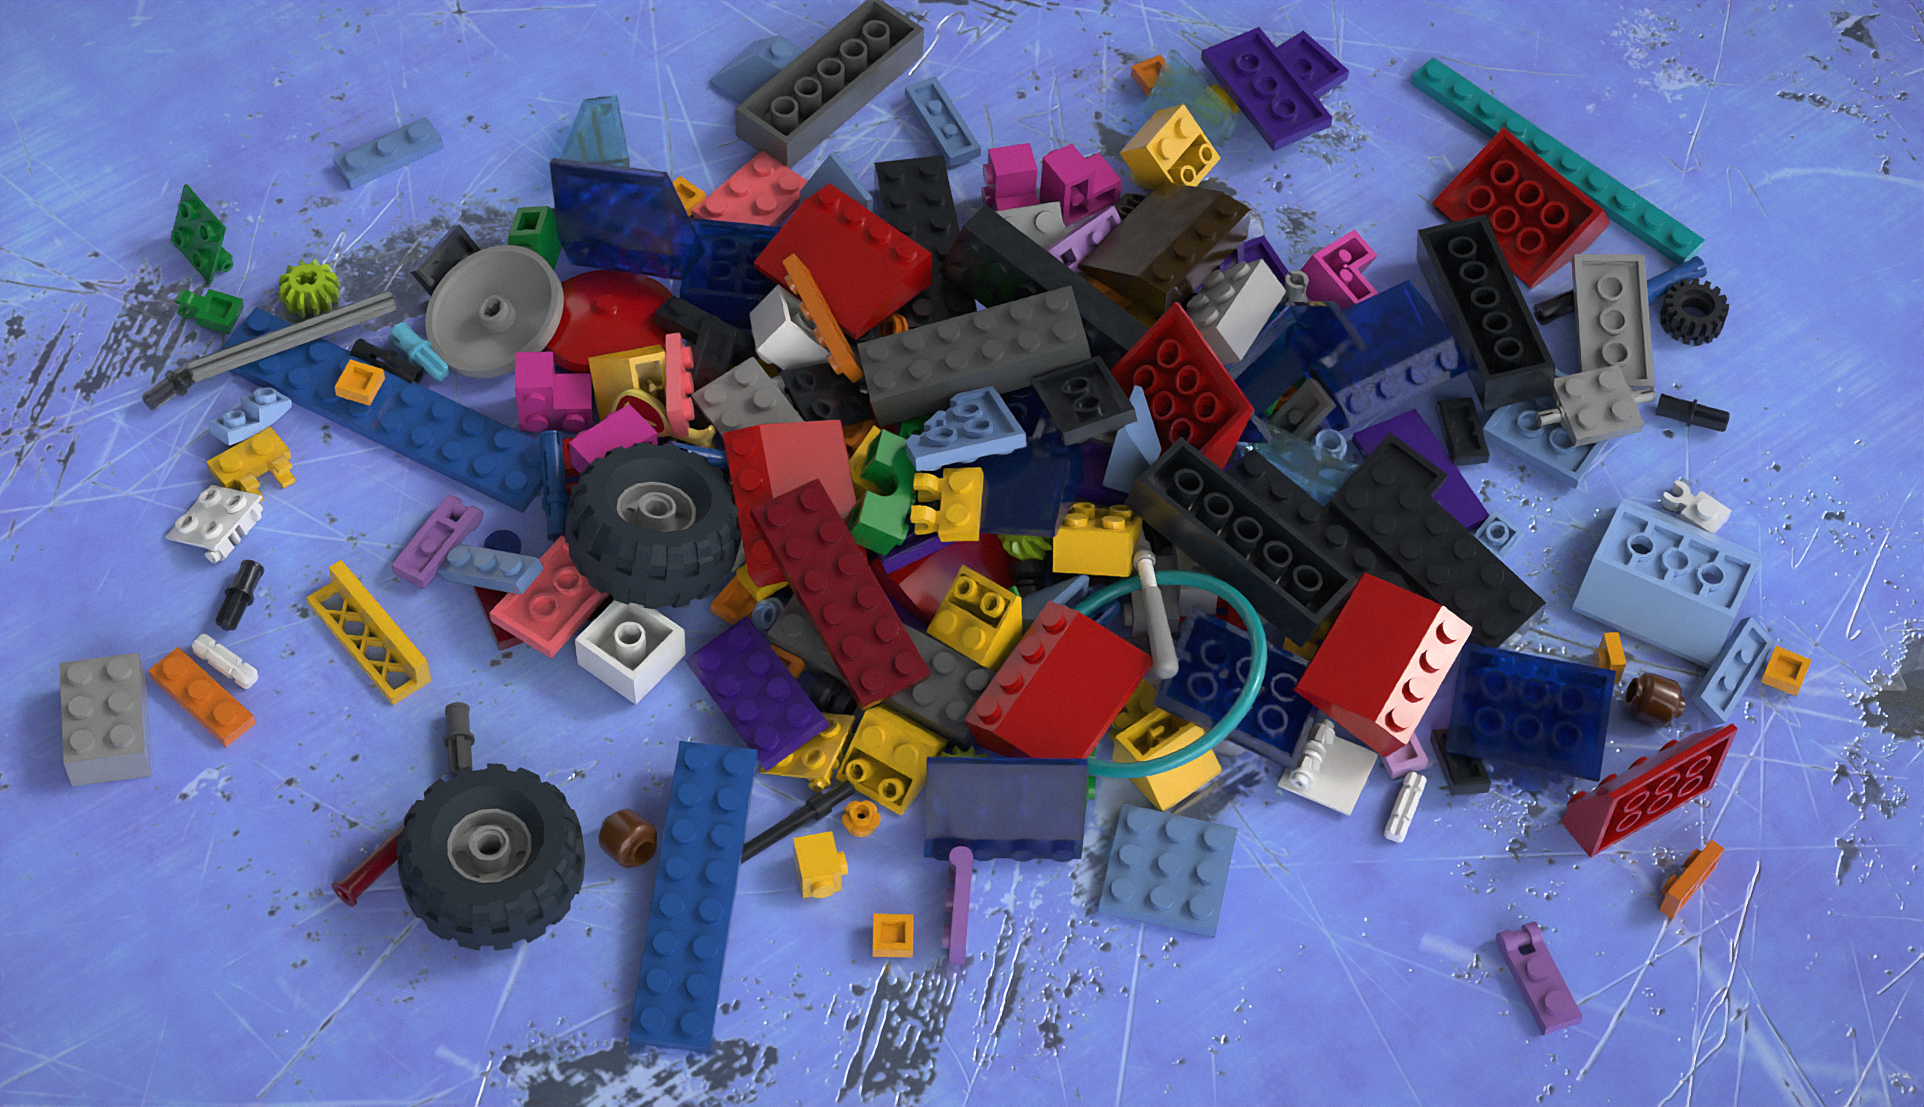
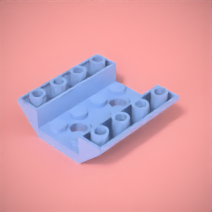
(1663, 592)

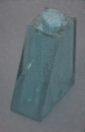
(1183, 85)
(598, 133)
(1305, 461)

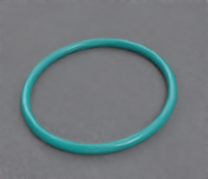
(1241, 705)

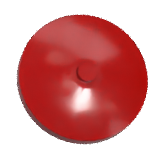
(606, 316)

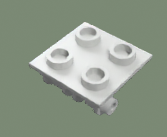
(218, 521)
(1330, 769)

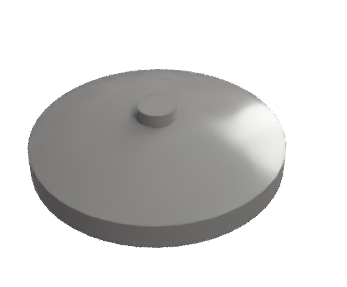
(492, 308)

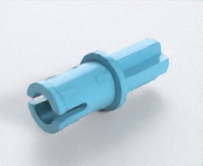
(419, 351)

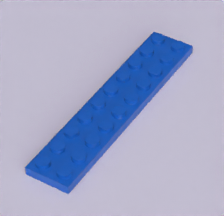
(401, 416)

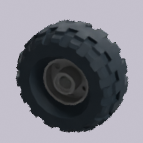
(653, 525)
(491, 857)

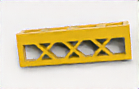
(379, 624)

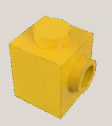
(819, 865)

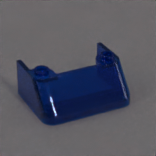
(1292, 341)

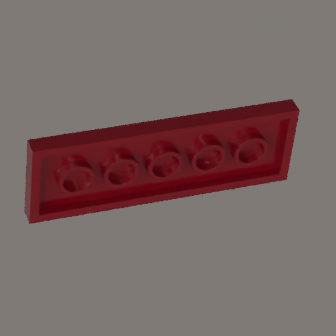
(840, 594)

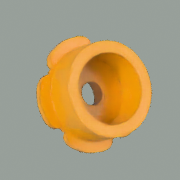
(857, 826)

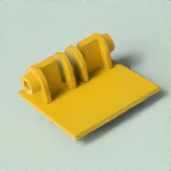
(819, 755)

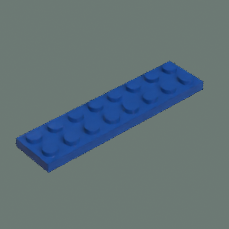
(694, 897)

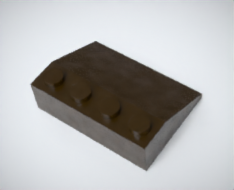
(1168, 245)

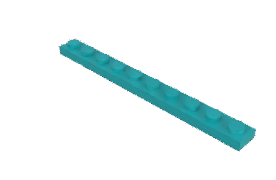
(1616, 199)

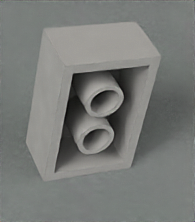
(1235, 307)
(105, 719)

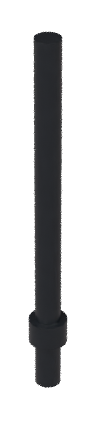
(816, 808)

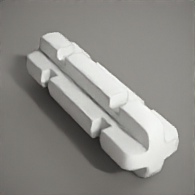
(225, 661)
(1405, 807)

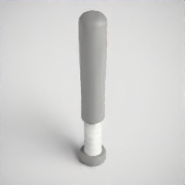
(1158, 629)

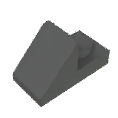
(1304, 411)

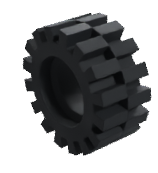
(1699, 297)

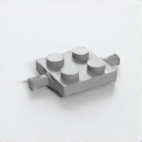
(1039, 222)
(1596, 406)

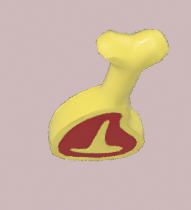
(655, 414)

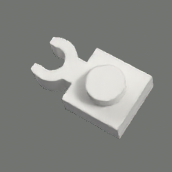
(1698, 511)

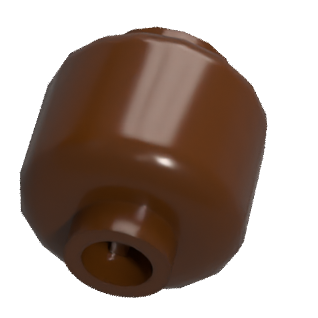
(1654, 699)
(628, 838)

